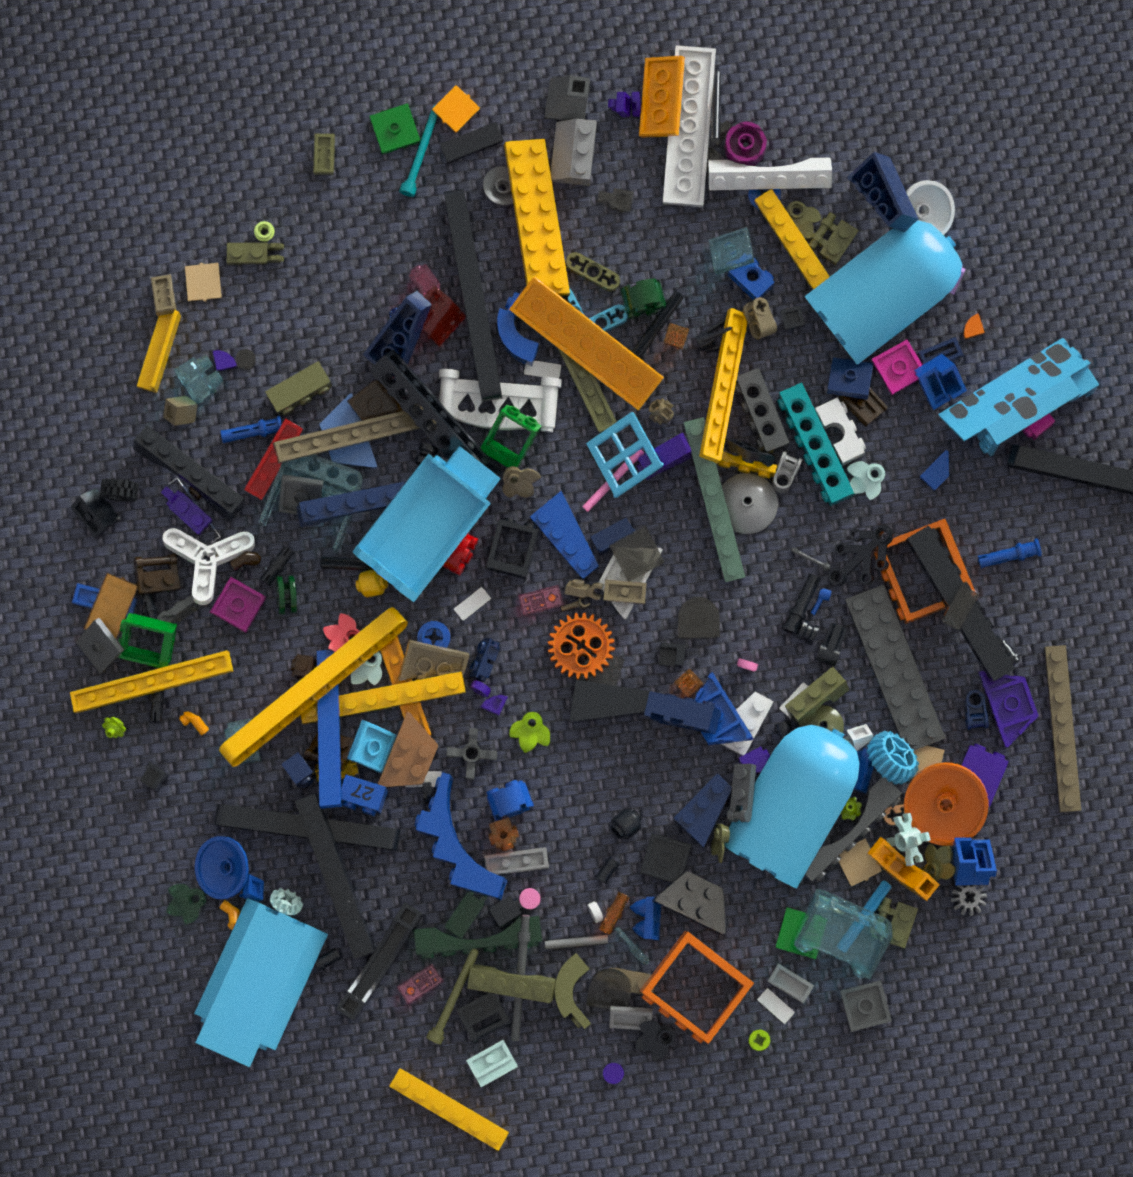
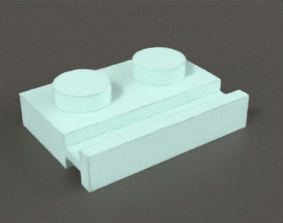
(492, 1063)

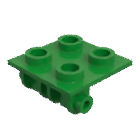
(788, 931)

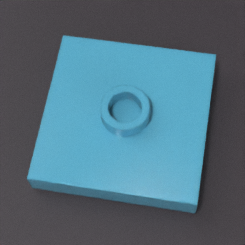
(371, 746)

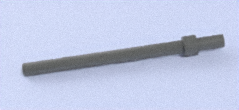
(523, 938)

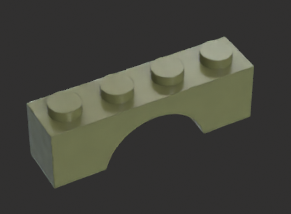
(521, 986)

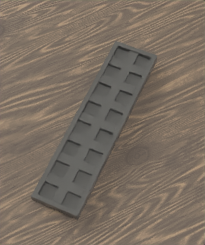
(894, 668)

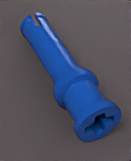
(261, 428)
(1018, 552)

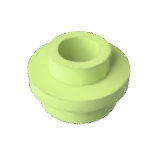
(264, 225)

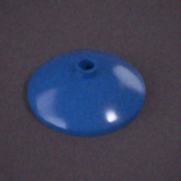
(213, 867)

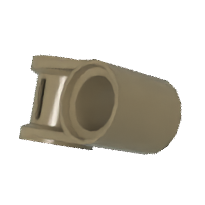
(760, 319)

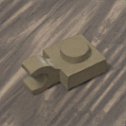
(580, 589)

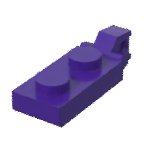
(187, 510)

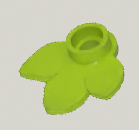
(530, 735)

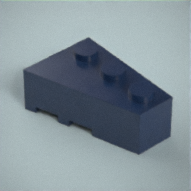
(682, 713)
(703, 810)

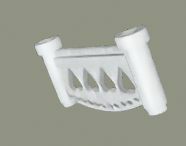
(542, 397)

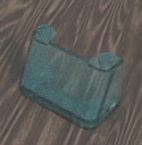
(844, 932)

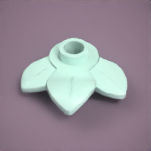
(864, 481)
(368, 671)

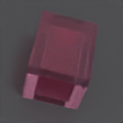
(423, 279)

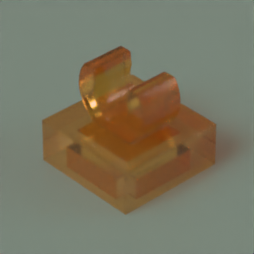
(676, 336)
(688, 683)

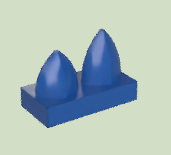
(865, 772)
(649, 927)

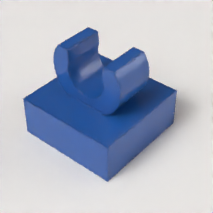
(253, 889)

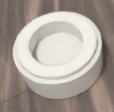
(595, 912)

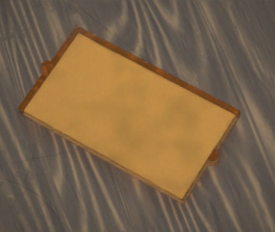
(112, 603)

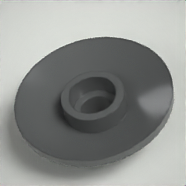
(494, 178)

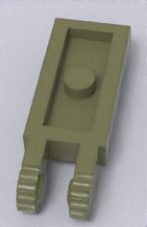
(253, 253)

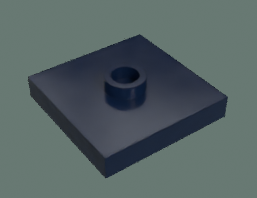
(849, 378)

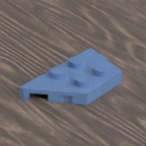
(353, 455)

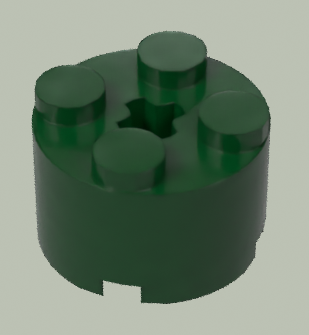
(643, 298)

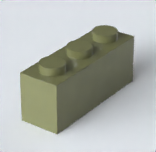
(299, 389)

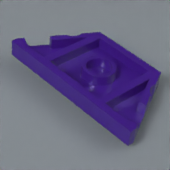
(1010, 705)

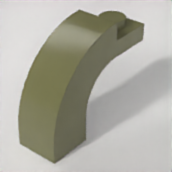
(567, 977)

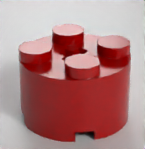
(461, 555)

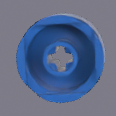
(509, 800)

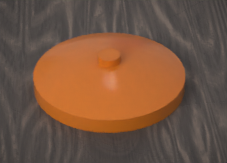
(947, 802)

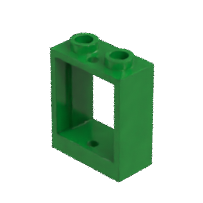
(502, 453)
(144, 656)

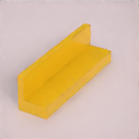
(158, 351)

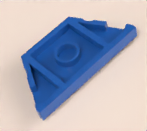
(730, 725)

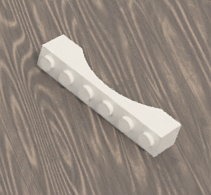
(737, 176)

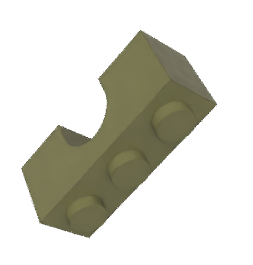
(805, 705)

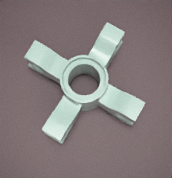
(908, 839)

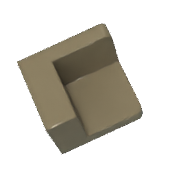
(180, 410)

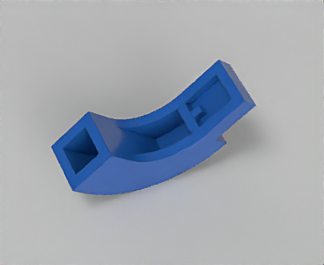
(516, 345)

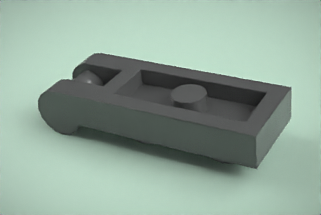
(742, 793)

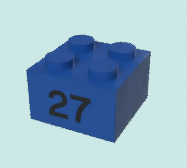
(363, 794)

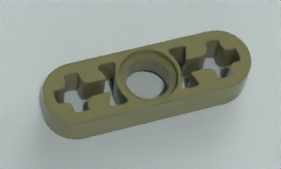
(595, 280)

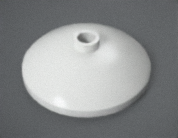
(935, 202)

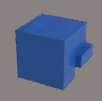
(940, 381)
(973, 861)

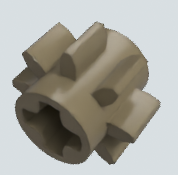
(661, 411)

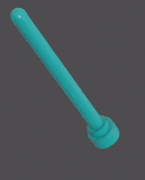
(409, 188)

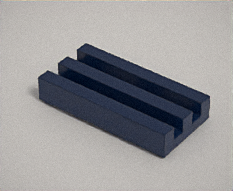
(951, 341)

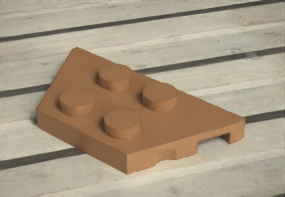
(409, 756)

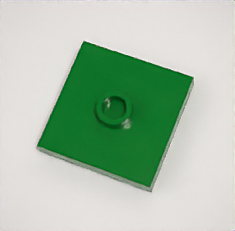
(395, 129)

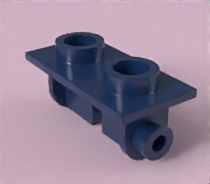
(486, 650)

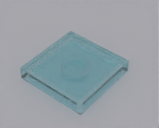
(731, 251)

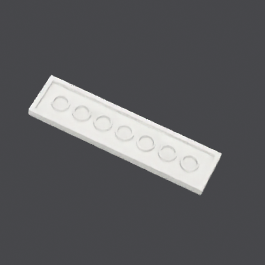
(688, 152)

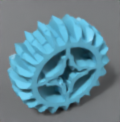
(892, 757)

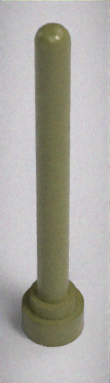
(436, 1034)

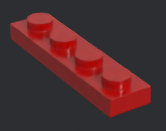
(268, 466)

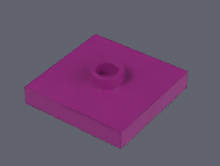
(238, 604)

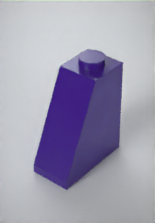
(670, 453)

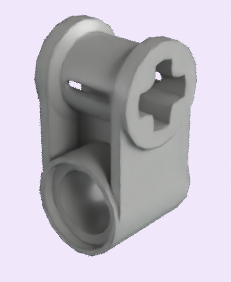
(787, 469)

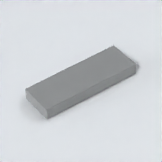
(517, 861)

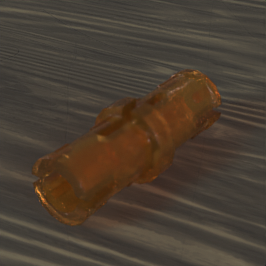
(614, 913)

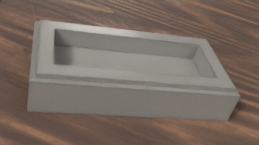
(790, 983)
(629, 1017)

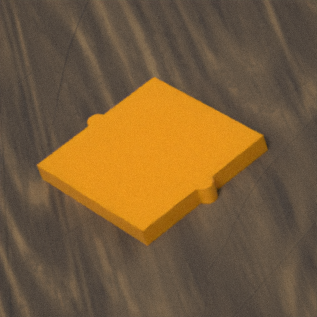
(455, 108)

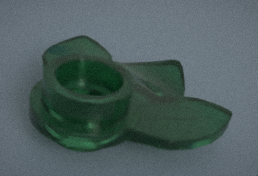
(183, 904)

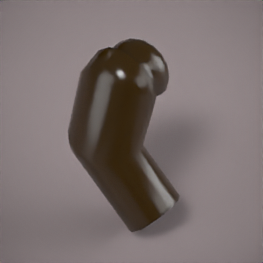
(246, 558)

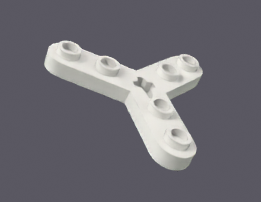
(206, 570)

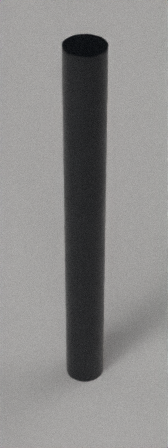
(716, 107)

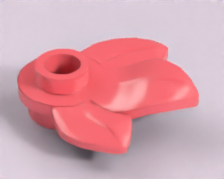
(340, 633)

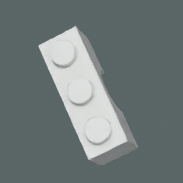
(834, 415)

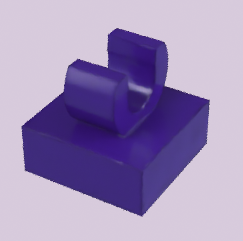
(621, 105)

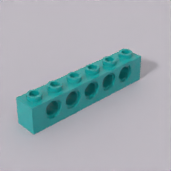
(799, 396)

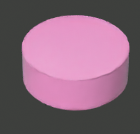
(747, 665)
(529, 898)

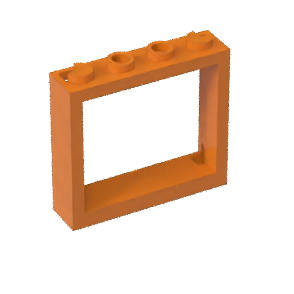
(895, 591)
(668, 1011)

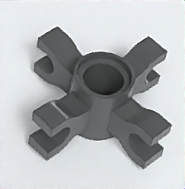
(472, 744)

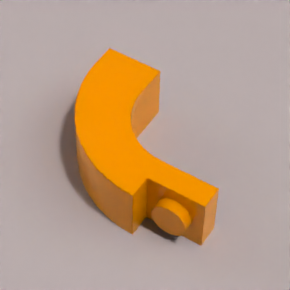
(909, 876)

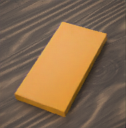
(661, 96)

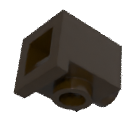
(302, 665)

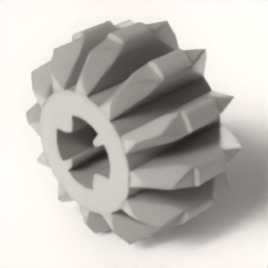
(966, 905)

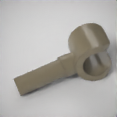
(574, 605)

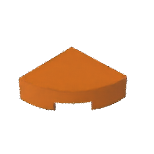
(973, 327)

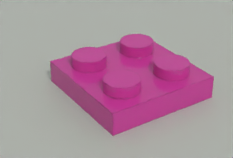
(897, 366)

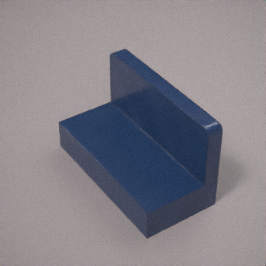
(611, 534)

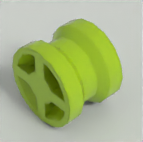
(759, 1043)

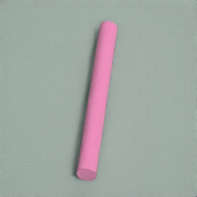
(605, 487)

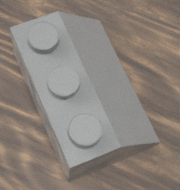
(573, 151)

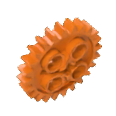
(569, 661)

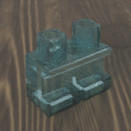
(195, 379)

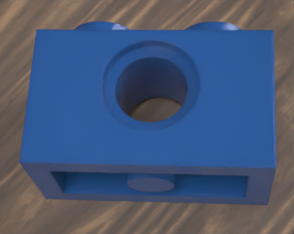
(756, 288)

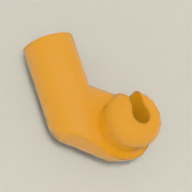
(196, 721)
(232, 911)

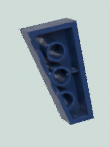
(884, 191)
(401, 330)

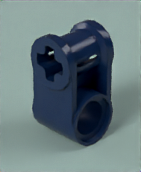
(975, 712)

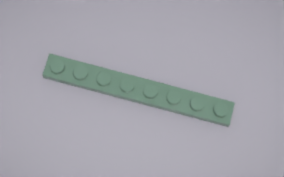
(715, 504)

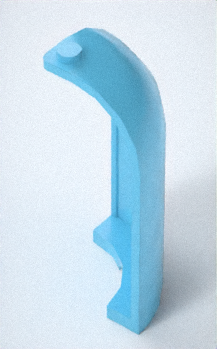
(887, 287)
(796, 802)

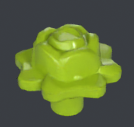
(114, 727)
(851, 809)

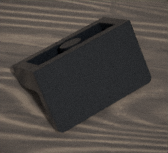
(95, 512)

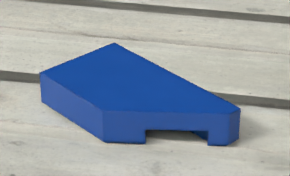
(937, 471)

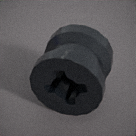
(808, 632)

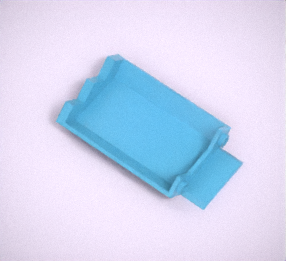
(427, 521)
(257, 982)

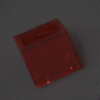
(442, 317)

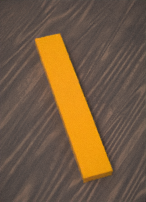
(393, 659)

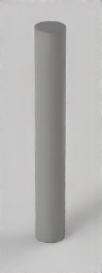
(573, 942)

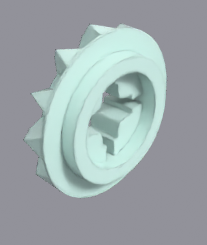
(283, 906)

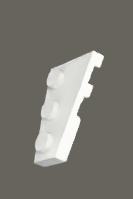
(753, 714)

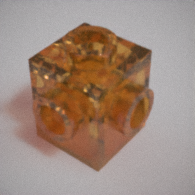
(500, 827)

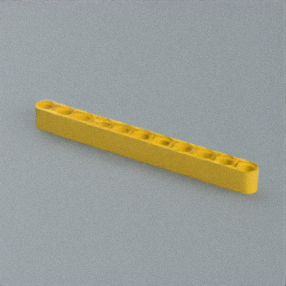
(313, 687)

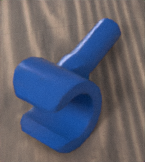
(824, 594)

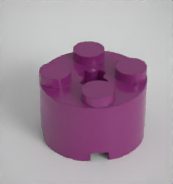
(742, 133)

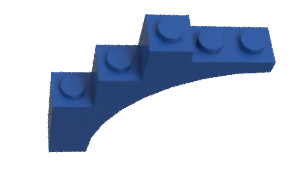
(438, 824)

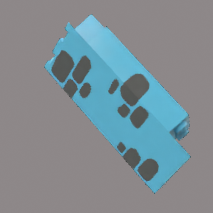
(1021, 396)

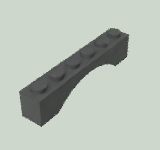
(879, 799)

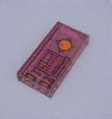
(541, 600)
(420, 984)

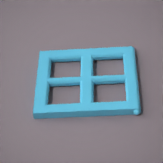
(624, 454)

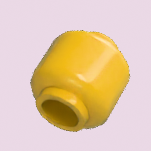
(371, 584)

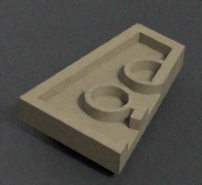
(429, 660)

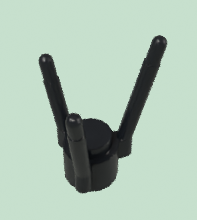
(706, 338)

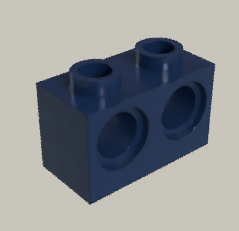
(299, 770)

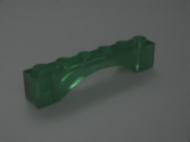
(433, 941)

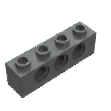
(755, 381)

